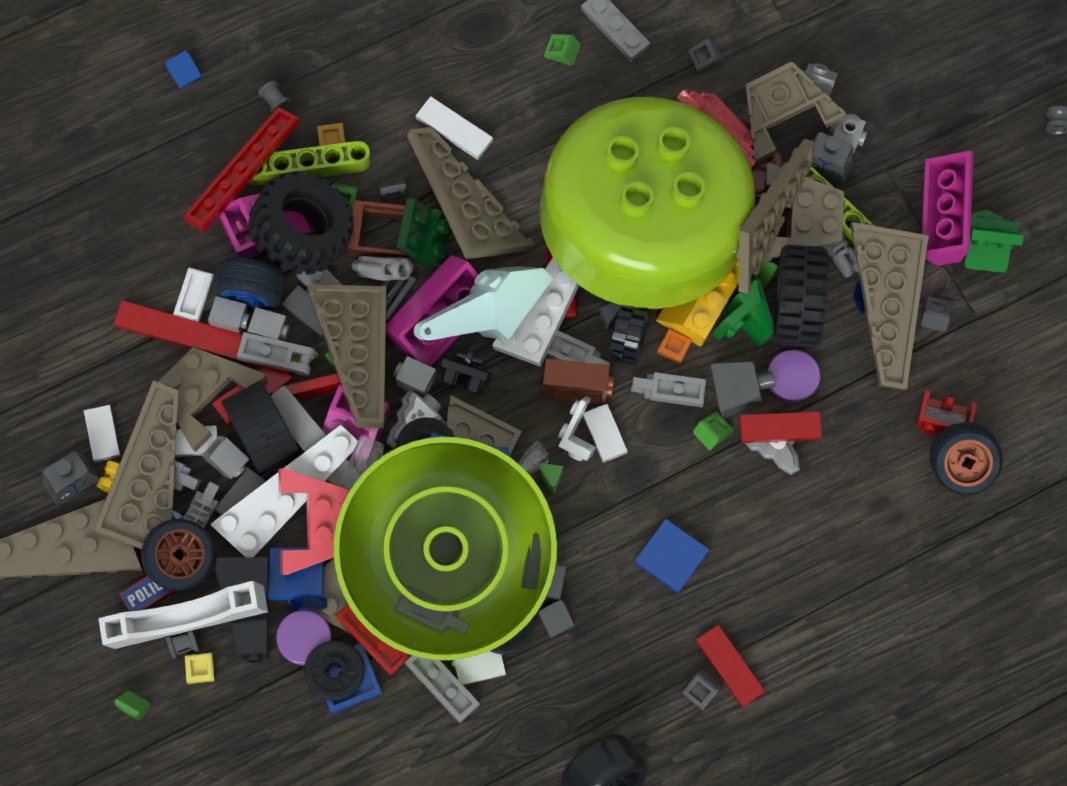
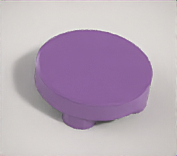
(794, 376)
(301, 634)

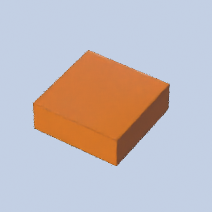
(674, 346)

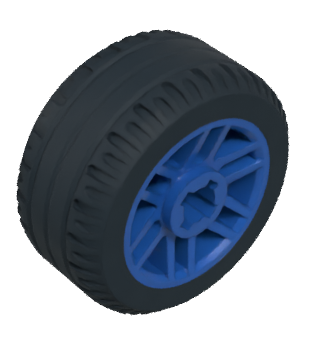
(249, 283)

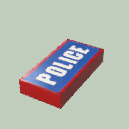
(144, 595)

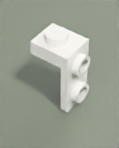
(577, 448)

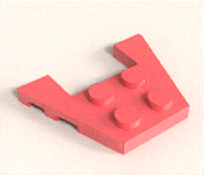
(715, 108)
(323, 510)

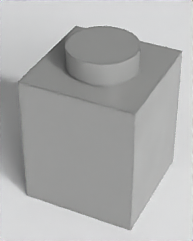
(229, 315)
(269, 325)
(414, 376)
(225, 457)

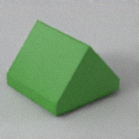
(550, 475)

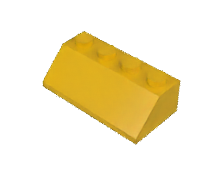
(699, 316)

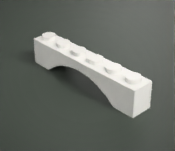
(150, 624)

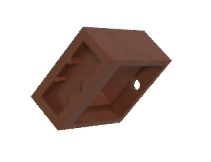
(377, 210)
(575, 380)

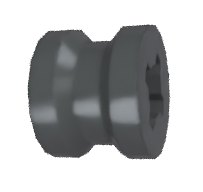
(1056, 120)

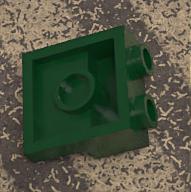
(424, 234)

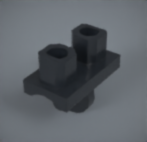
(476, 376)

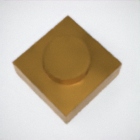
(331, 134)

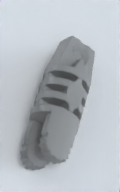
(843, 257)
(202, 505)

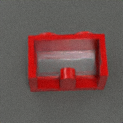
(938, 415)

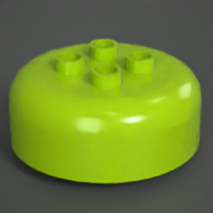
(646, 202)
(454, 527)

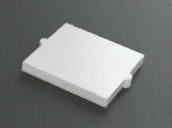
(479, 667)

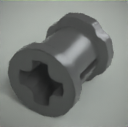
(274, 96)
(182, 643)

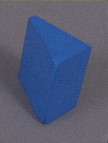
(182, 69)

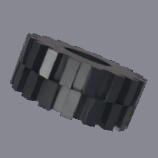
(629, 335)

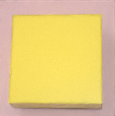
(199, 668)

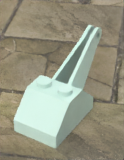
(494, 305)

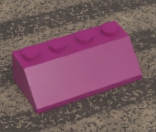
(947, 207)
(445, 287)

